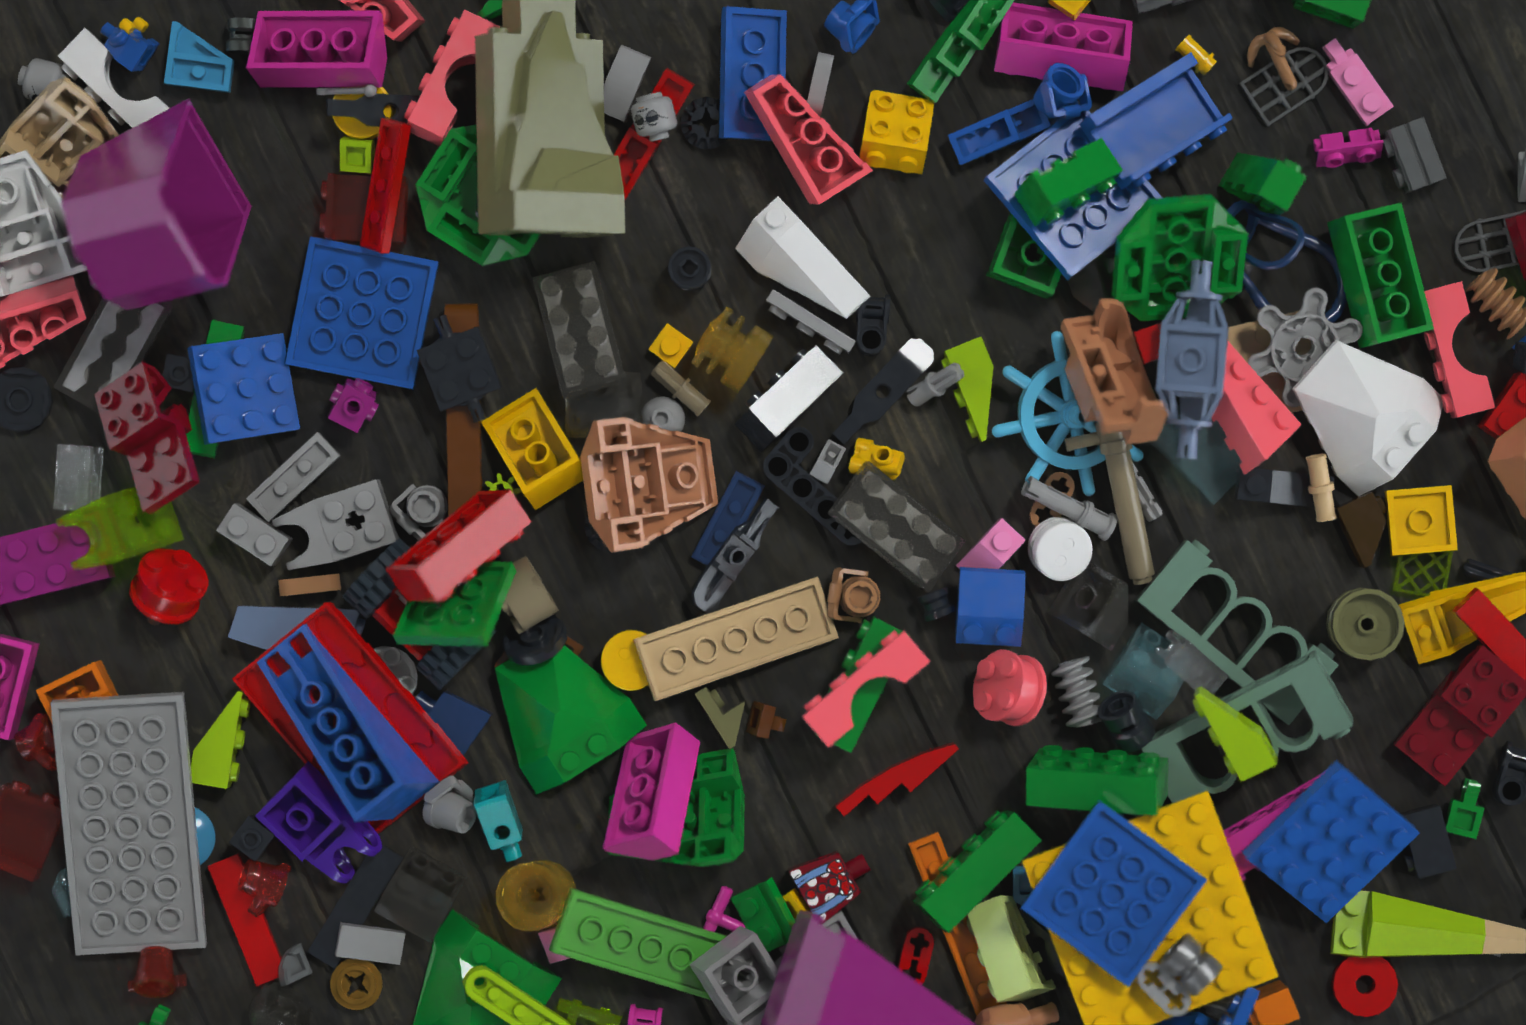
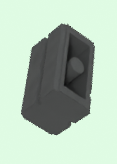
(1413, 155)

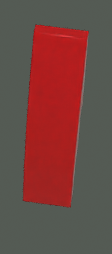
(636, 150)
(1493, 630)
(908, 772)

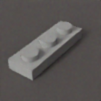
(809, 323)
(293, 477)

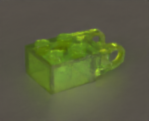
(115, 532)

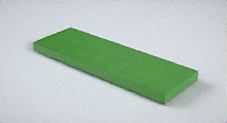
(632, 941)

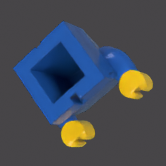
(128, 44)

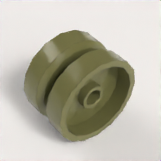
(1384, 620)

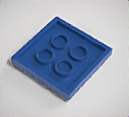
(243, 388)

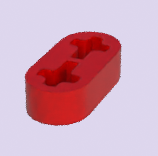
(924, 957)

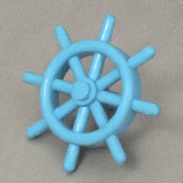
(1066, 415)

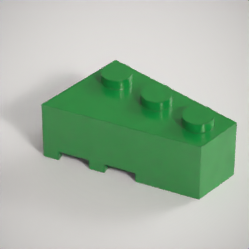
(1263, 182)

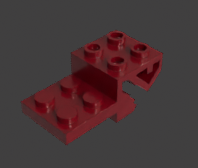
(150, 439)
(1462, 714)

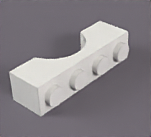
(91, 61)

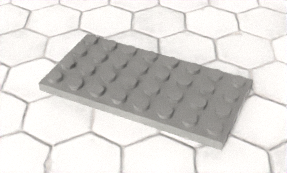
(129, 823)

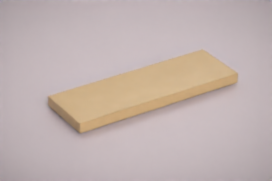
(735, 638)

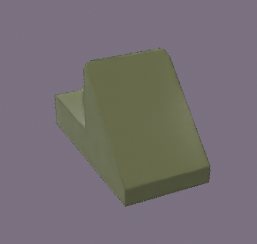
(725, 723)

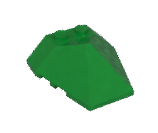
(563, 717)
(714, 813)
(456, 950)

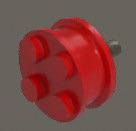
(168, 586)

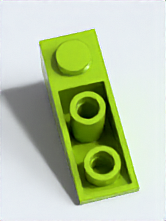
(975, 386)
(1242, 739)
(216, 753)

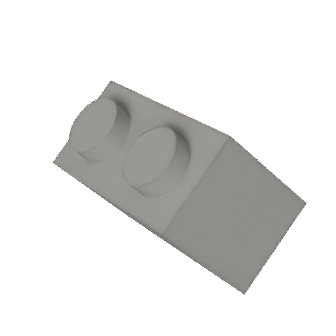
(254, 534)

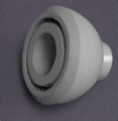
(664, 413)

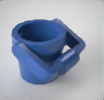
(852, 24)
(1059, 89)

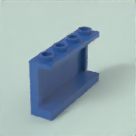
(1157, 122)

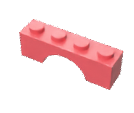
(433, 112)
(1463, 390)
(897, 659)

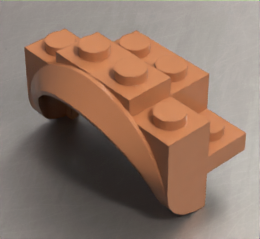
(1110, 374)

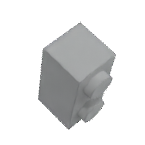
(827, 461)

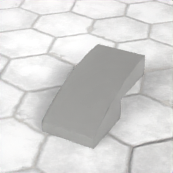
(623, 81)

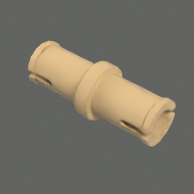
(1321, 487)

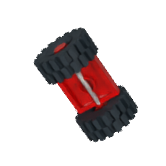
(378, 596)

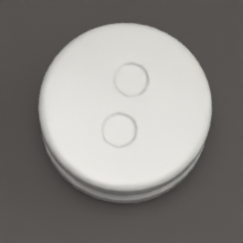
(1060, 548)

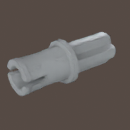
(934, 384)

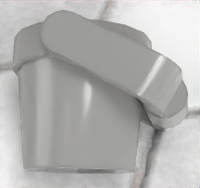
(424, 507)
(447, 809)

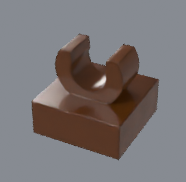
(763, 720)

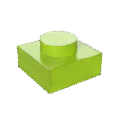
(357, 155)

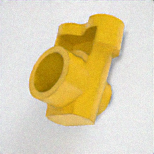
(883, 457)

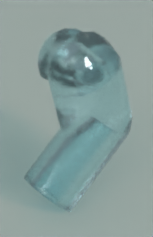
(61, 893)

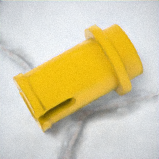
(1204, 59)

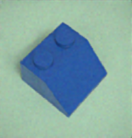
(990, 606)

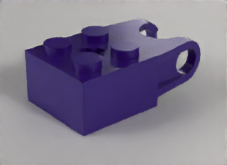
(317, 825)

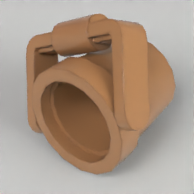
(857, 595)

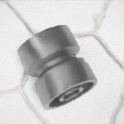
(1186, 961)

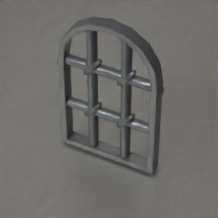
(1282, 95)
(1482, 238)

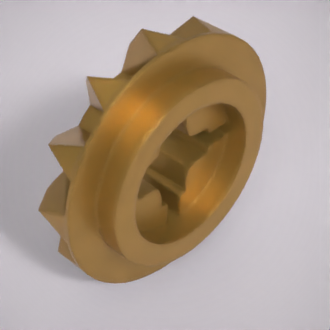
(341, 985)

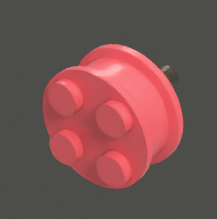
(1010, 688)

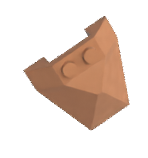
(644, 480)

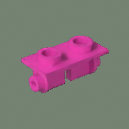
(1363, 147)

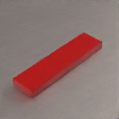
(385, 185)
(251, 932)

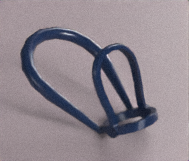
(1302, 239)

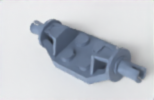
(1193, 359)

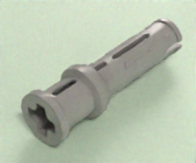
(1081, 513)

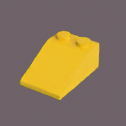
(534, 448)

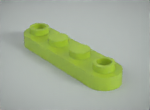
(508, 1000)

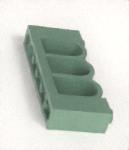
(1175, 579)
(1316, 692)

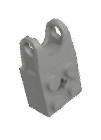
(330, 528)
(744, 997)

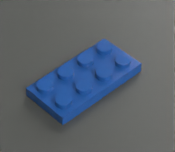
(750, 51)

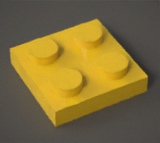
(1421, 520)

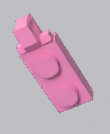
(1356, 83)

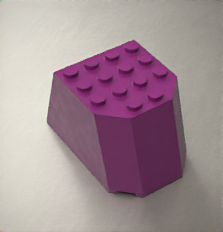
(156, 211)
(844, 982)

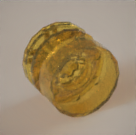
(731, 349)
(519, 899)

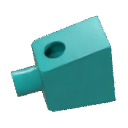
(495, 809)

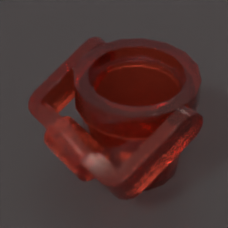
(37, 742)
(264, 883)
(156, 973)

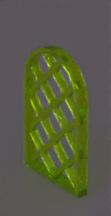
(1445, 573)

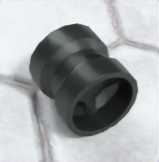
(238, 42)

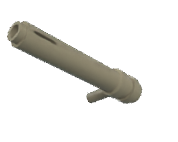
(1125, 499)

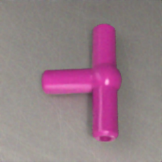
(715, 916)

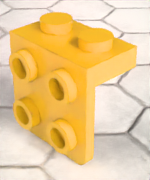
(896, 132)

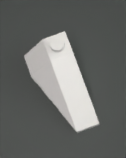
(789, 253)

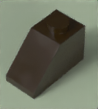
(1362, 525)

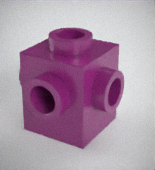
(351, 414)

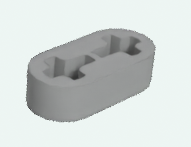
(820, 81)
(1158, 995)

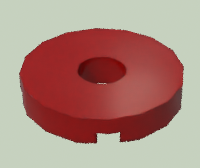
(1373, 1001)

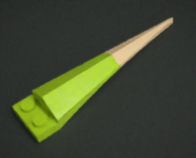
(1396, 927)

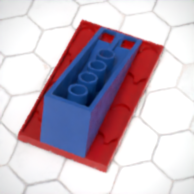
(350, 718)

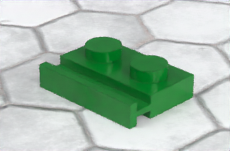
(765, 913)

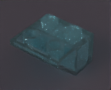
(1144, 673)

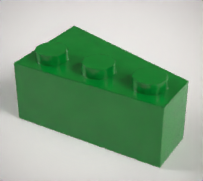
(1068, 183)

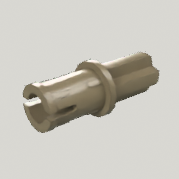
(680, 387)

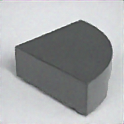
(293, 965)

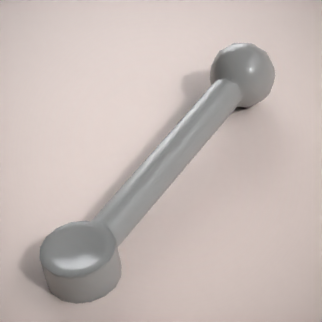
(370, 91)

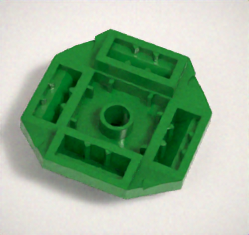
(449, 203)

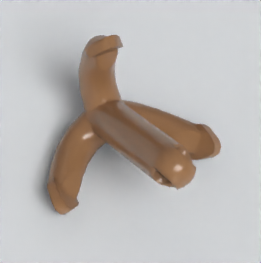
(1277, 52)

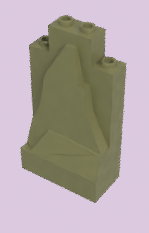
(543, 127)

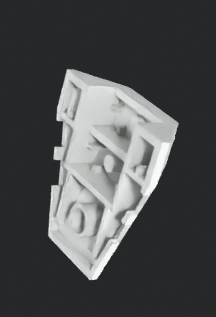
(32, 228)
(1367, 414)

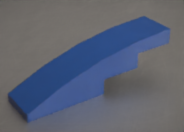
(999, 131)

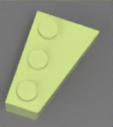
(1005, 951)

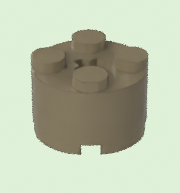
(527, 597)

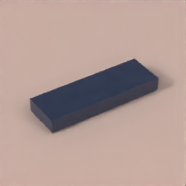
(732, 511)

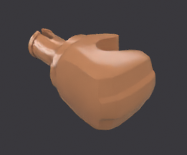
(1018, 1015)

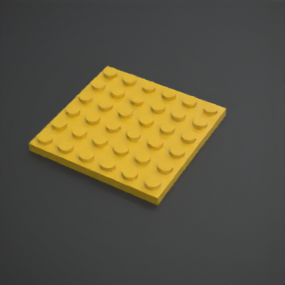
(1216, 917)

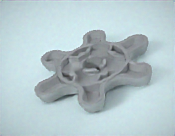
(1288, 331)

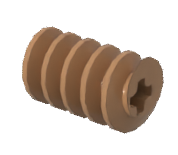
(1499, 301)

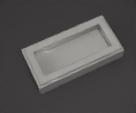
(370, 943)

